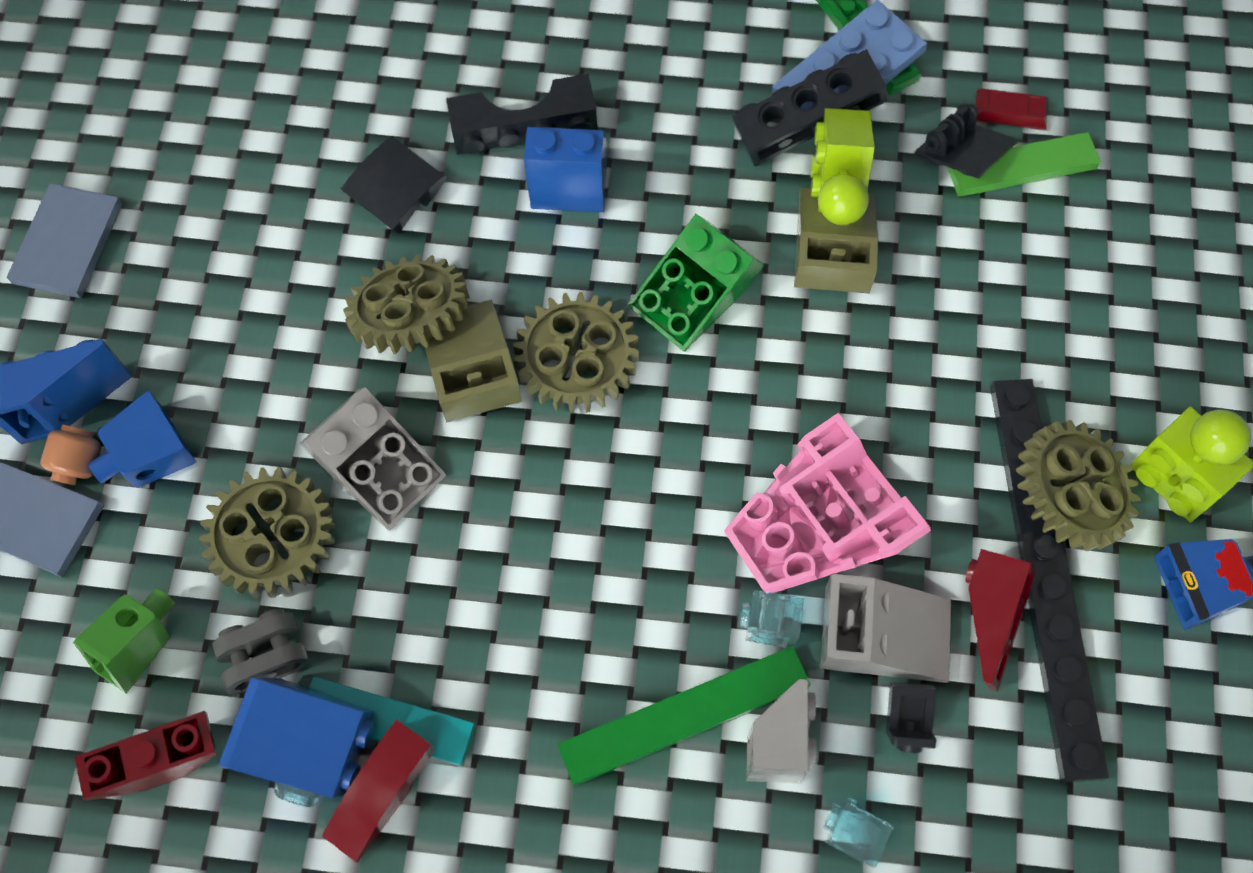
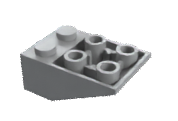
(373, 458)
(885, 629)

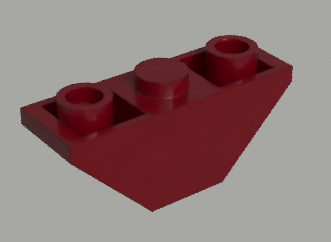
(146, 758)

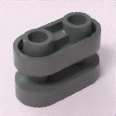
(240, 642)

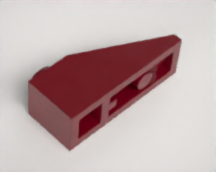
(998, 599)

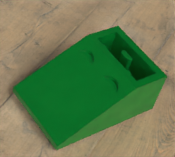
(694, 283)

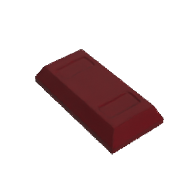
(1012, 108)

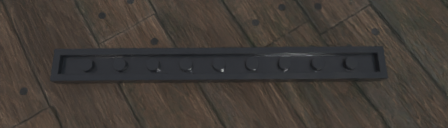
(1050, 600)

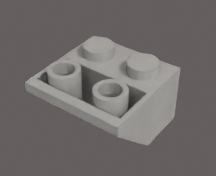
(779, 738)

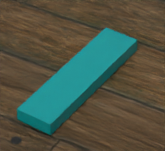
(445, 733)

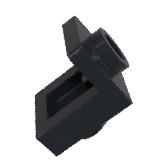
(911, 716)

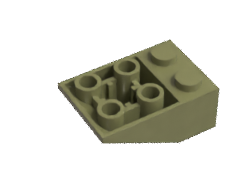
(835, 254)
(473, 365)

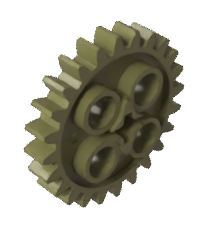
(406, 304)
(543, 342)
(1078, 511)
(236, 555)

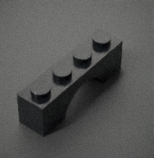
(484, 126)

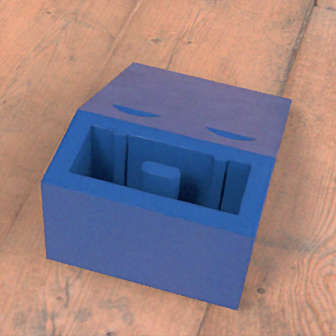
(56, 388)

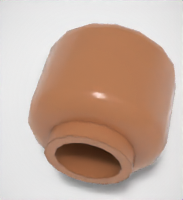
(68, 454)

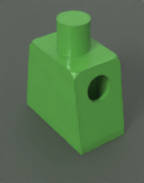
(126, 638)

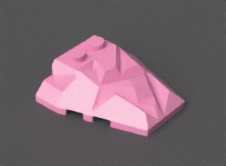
(823, 513)

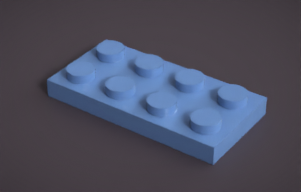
(879, 31)

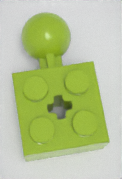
(842, 164)
(1196, 460)

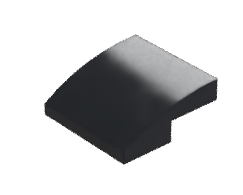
(393, 183)

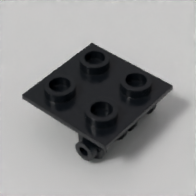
(964, 144)

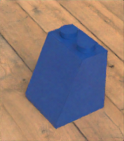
(566, 169)
(298, 737)

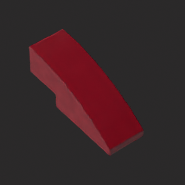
(377, 790)

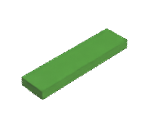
(1032, 164)

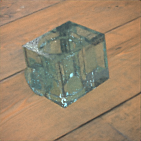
(772, 619)

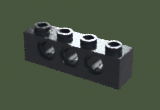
(799, 125)

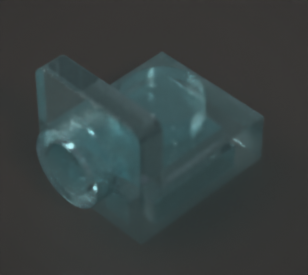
(857, 832)

